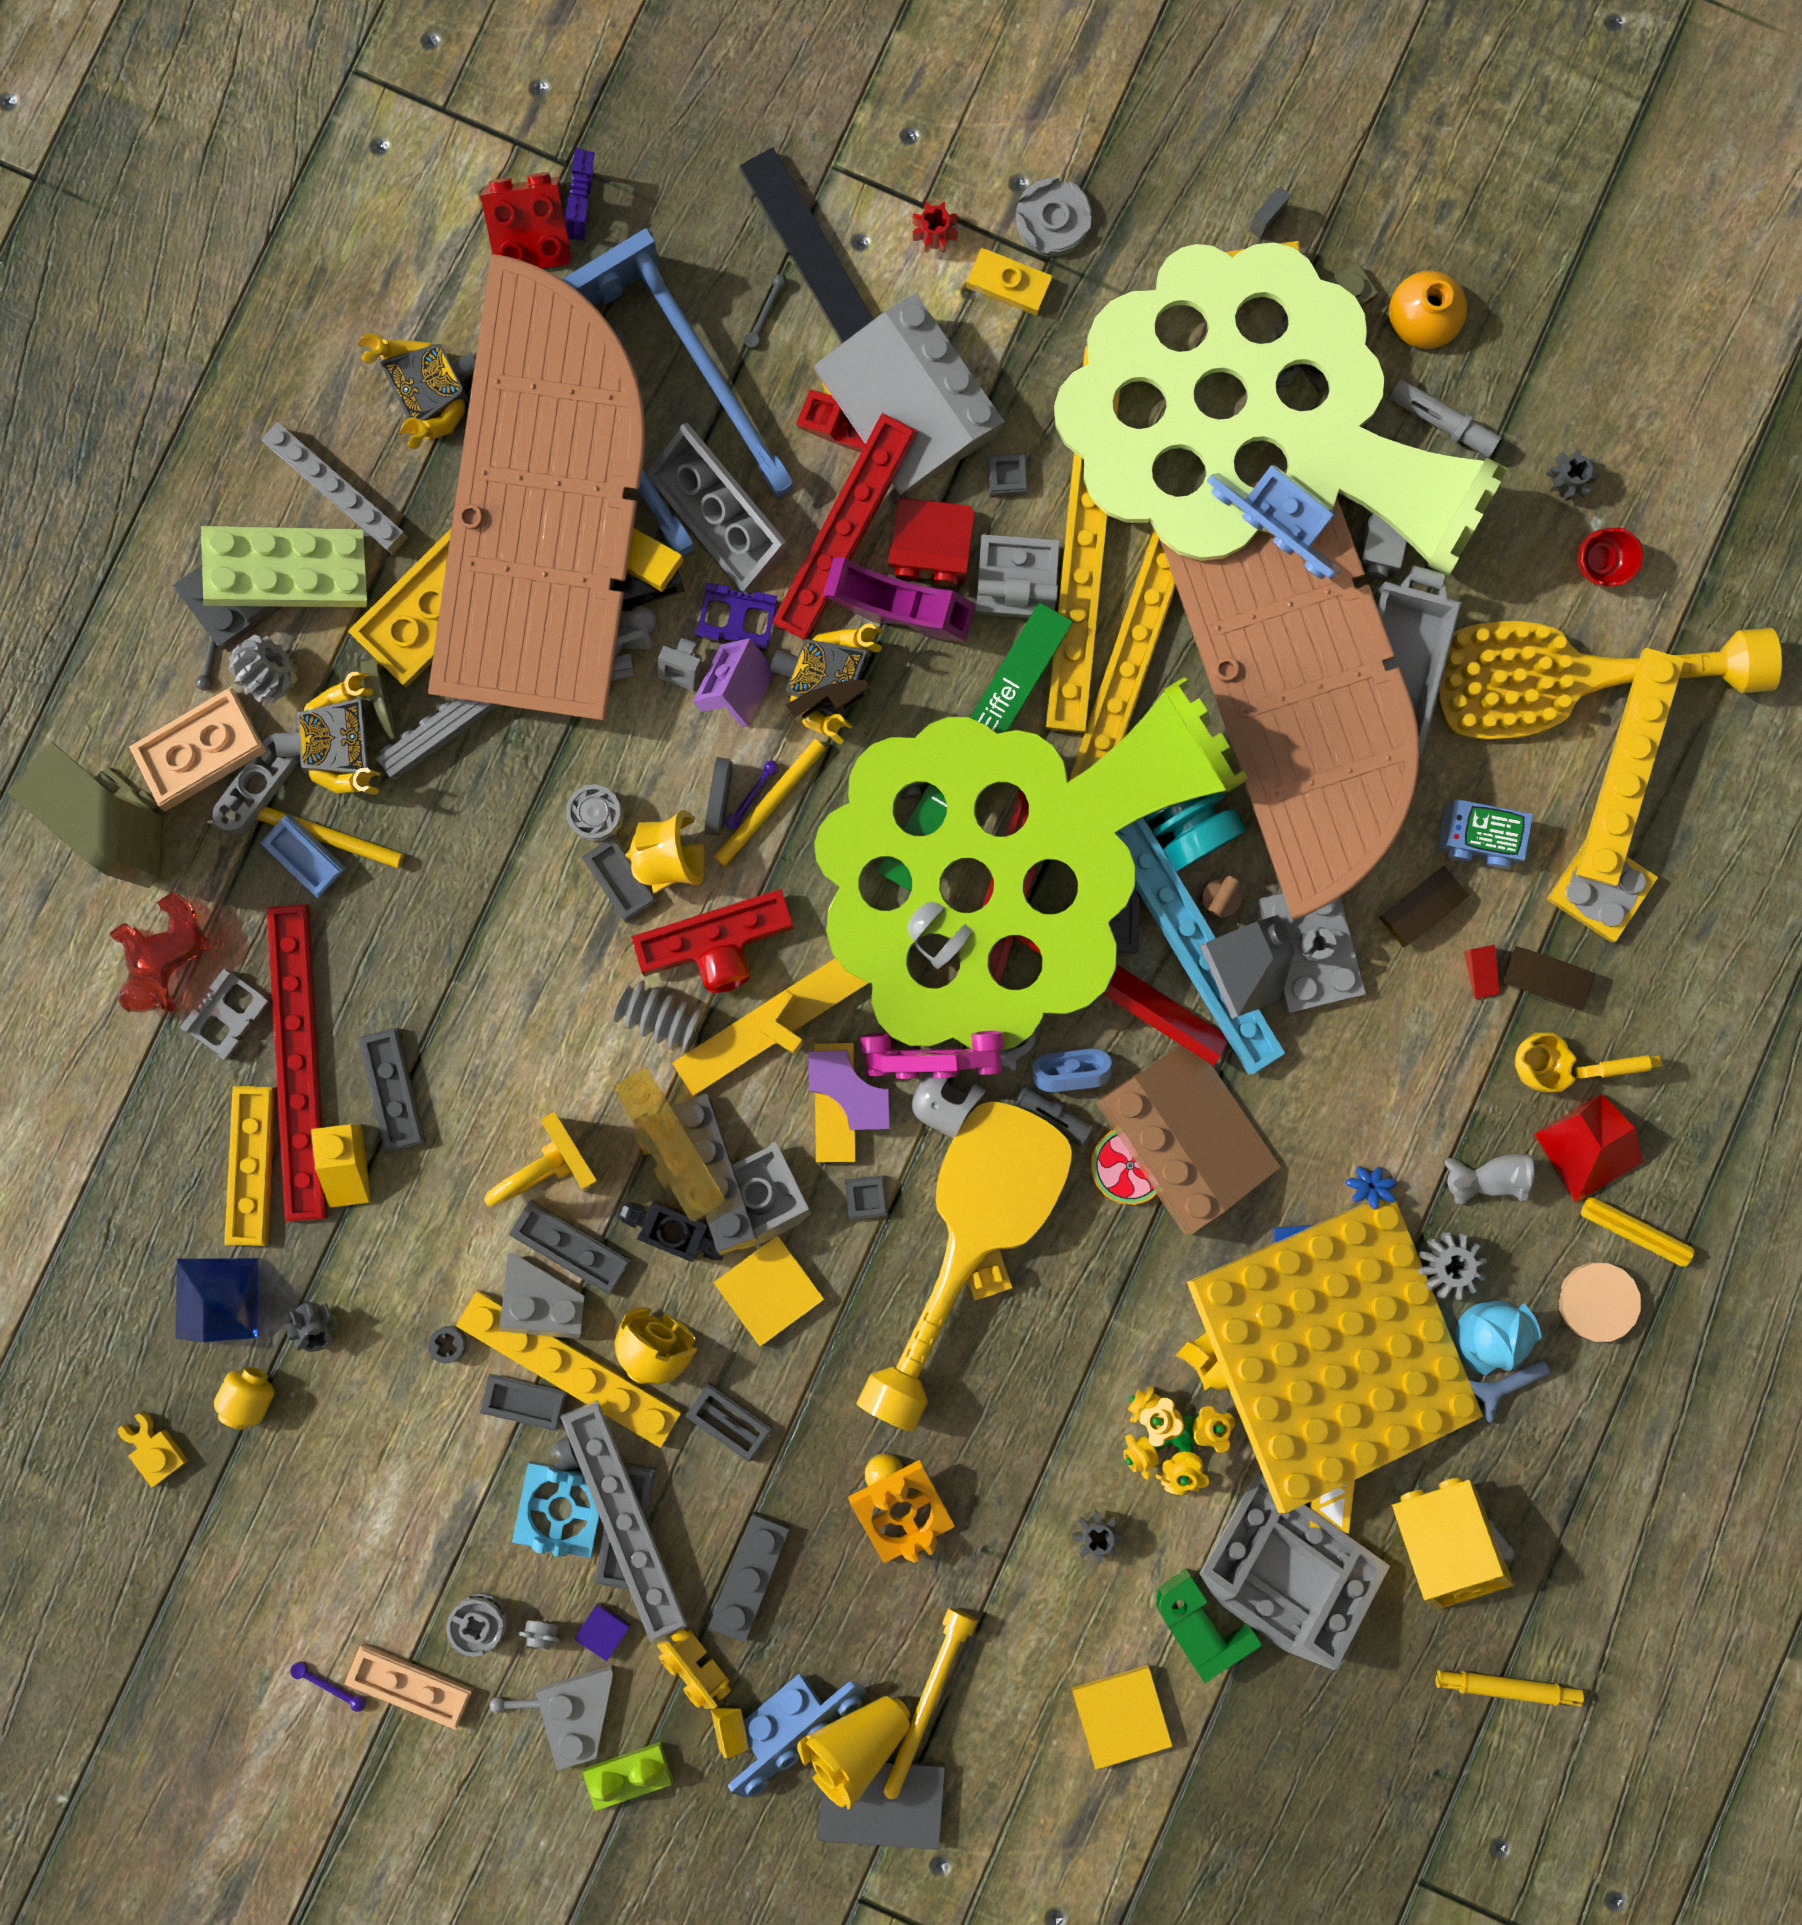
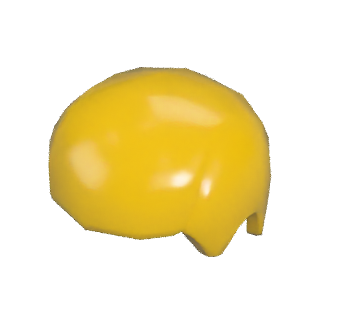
(1545, 1062)

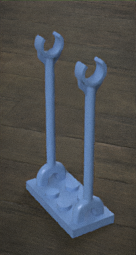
(604, 282)

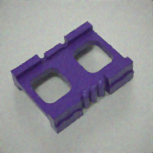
(580, 189)
(739, 606)

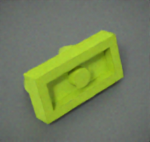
(627, 1776)

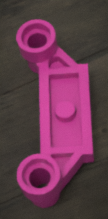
(943, 1063)

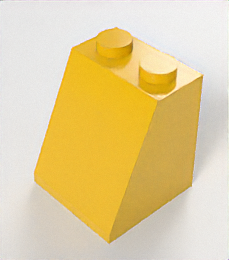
(1451, 1544)

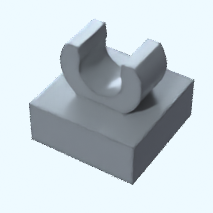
(679, 665)

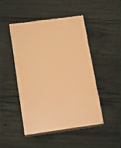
(197, 749)

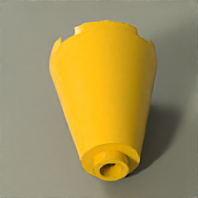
(855, 1748)

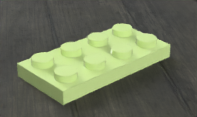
(283, 567)

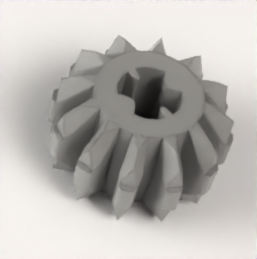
(263, 668)
(1442, 1255)

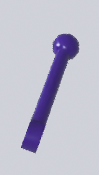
(734, 820)
(300, 1670)

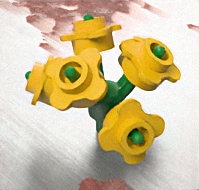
(1166, 1427)

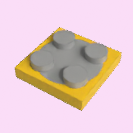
(1599, 905)

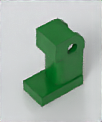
(1196, 1630)

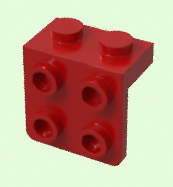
(527, 220)
(931, 541)

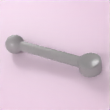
(497, 1704)

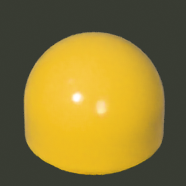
(881, 1467)

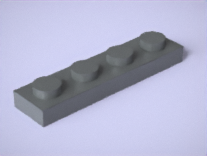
(731, 1222)

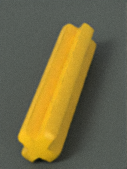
(1637, 1232)

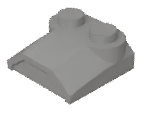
(770, 1194)

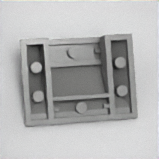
(1293, 1580)

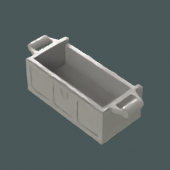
(1421, 637)

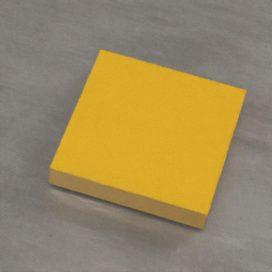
(769, 1290)
(1121, 1717)

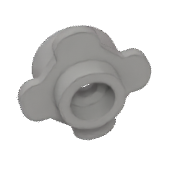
(540, 1635)

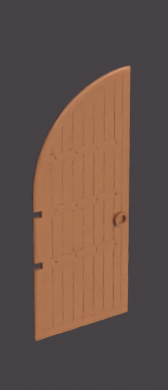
(540, 503)
(1307, 706)

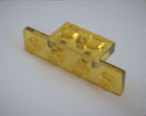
(669, 1144)

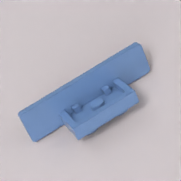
(1286, 512)
(783, 1722)

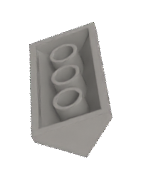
(717, 509)

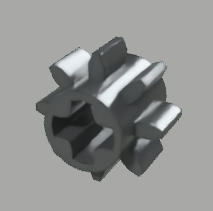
(1581, 466)
(312, 1327)
(1097, 1548)

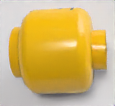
(243, 1398)

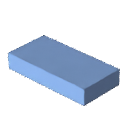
(303, 855)

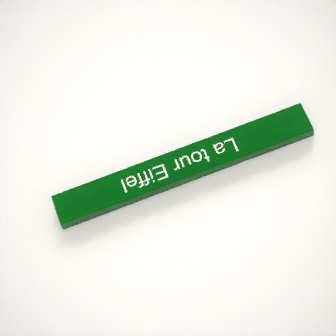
(995, 709)

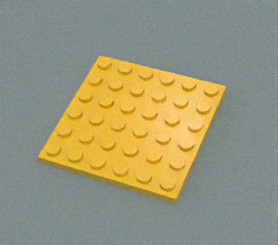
(1334, 1352)

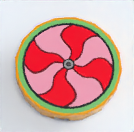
(1117, 1172)

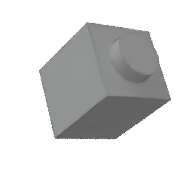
(1380, 549)

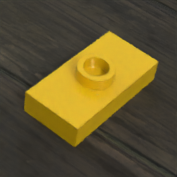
(1009, 281)

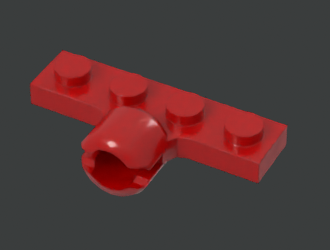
(714, 940)

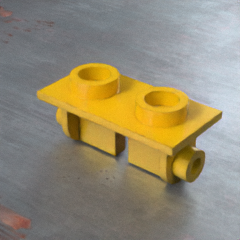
(701, 1682)

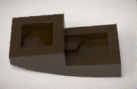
(839, 695)
(1423, 906)
(1549, 978)

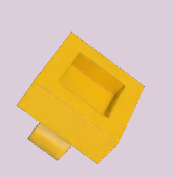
(989, 1277)

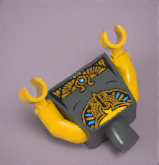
(424, 384)
(825, 661)

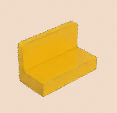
(777, 1032)

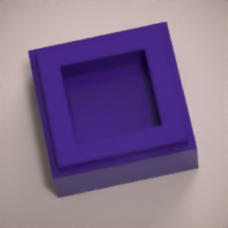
(602, 1631)

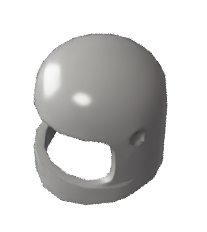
(935, 947)
(942, 1105)

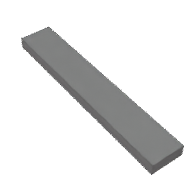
(624, 1520)

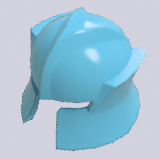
(1496, 1336)

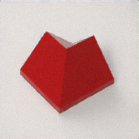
(1590, 1146)

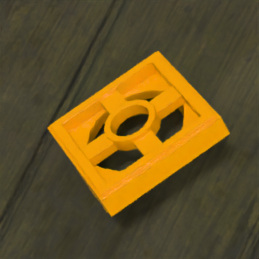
(895, 1489)

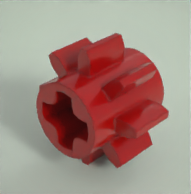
(931, 216)

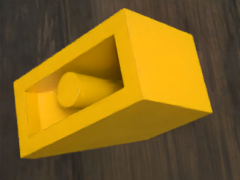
(341, 1164)

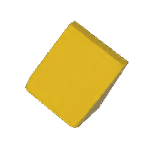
(730, 1731)

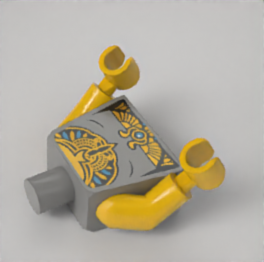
(333, 739)

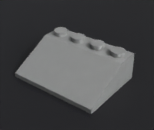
(915, 376)

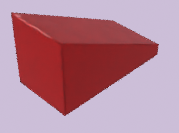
(1482, 971)

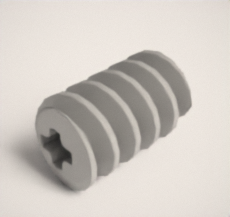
(657, 1017)

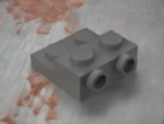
(222, 623)

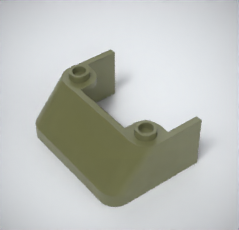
(95, 815)

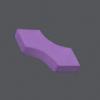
(833, 1075)

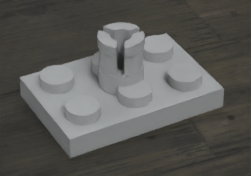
(1323, 958)

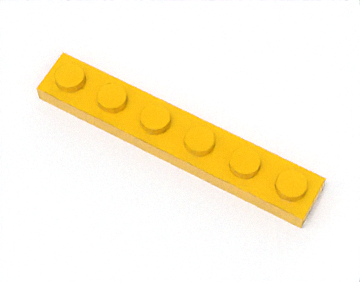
(1629, 767)
(573, 1372)

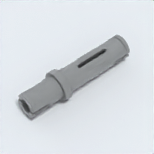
(1454, 423)

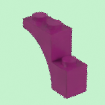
(893, 601)

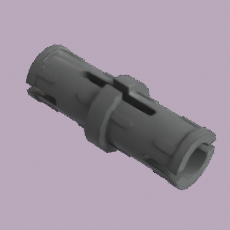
(1071, 1127)

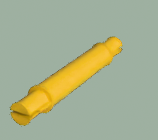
(1509, 1688)

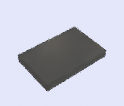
(906, 1821)

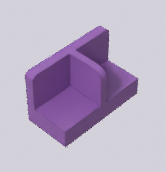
(735, 681)

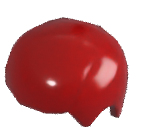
(1610, 557)

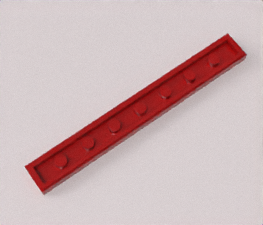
(296, 1058)

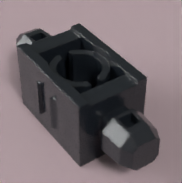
(635, 1215)

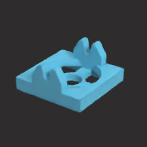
(525, 1530)

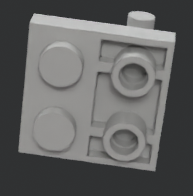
(1016, 575)

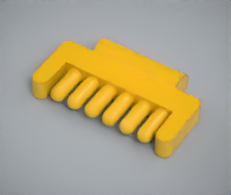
(1619, 1067)

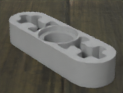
(249, 814)

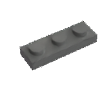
(749, 1577)

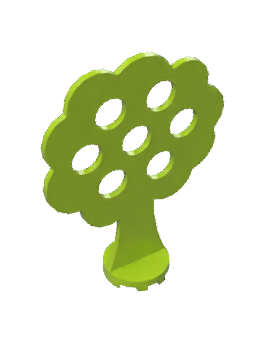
(1153, 767)

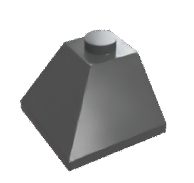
(1251, 965)

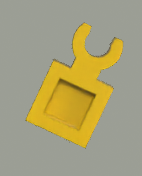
(156, 1454)

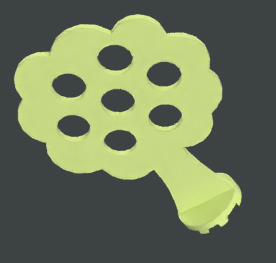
(1419, 493)

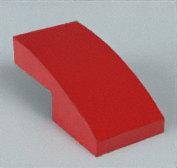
(826, 420)

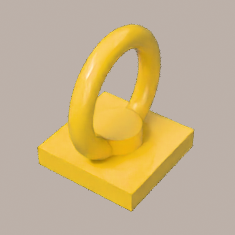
(559, 1158)

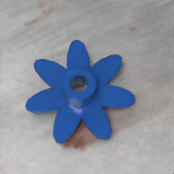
(1372, 1187)

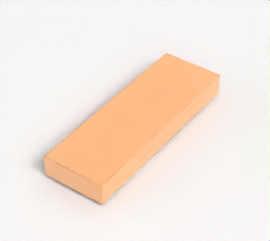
(409, 1686)

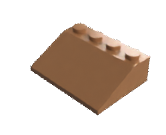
(1188, 1137)

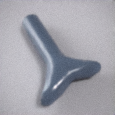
(1492, 1392)

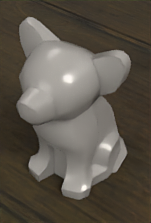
(1501, 1176)

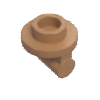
(1222, 897)

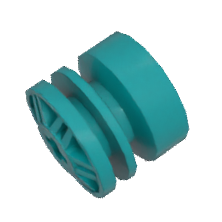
(1196, 829)

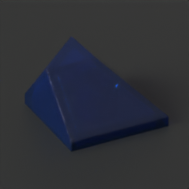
(216, 1299)

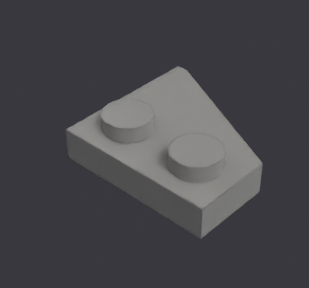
(538, 1302)
(575, 1715)

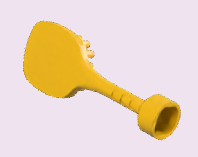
(1527, 676)
(993, 1196)

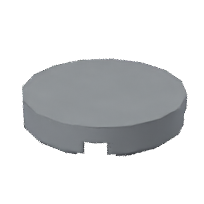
(1053, 217)

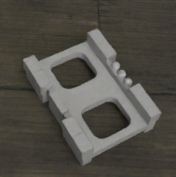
(216, 1006)

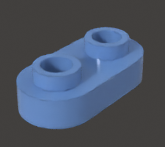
(1072, 1070)

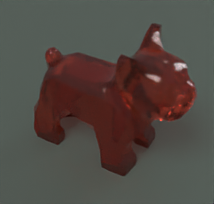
(158, 956)

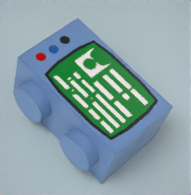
(1484, 833)

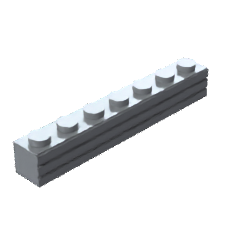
(334, 488)
(431, 735)

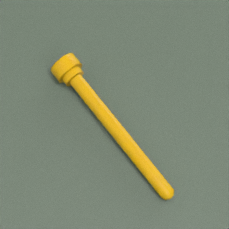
(957, 1628)

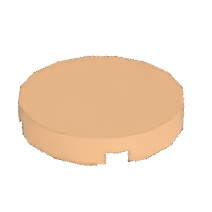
(1599, 1302)

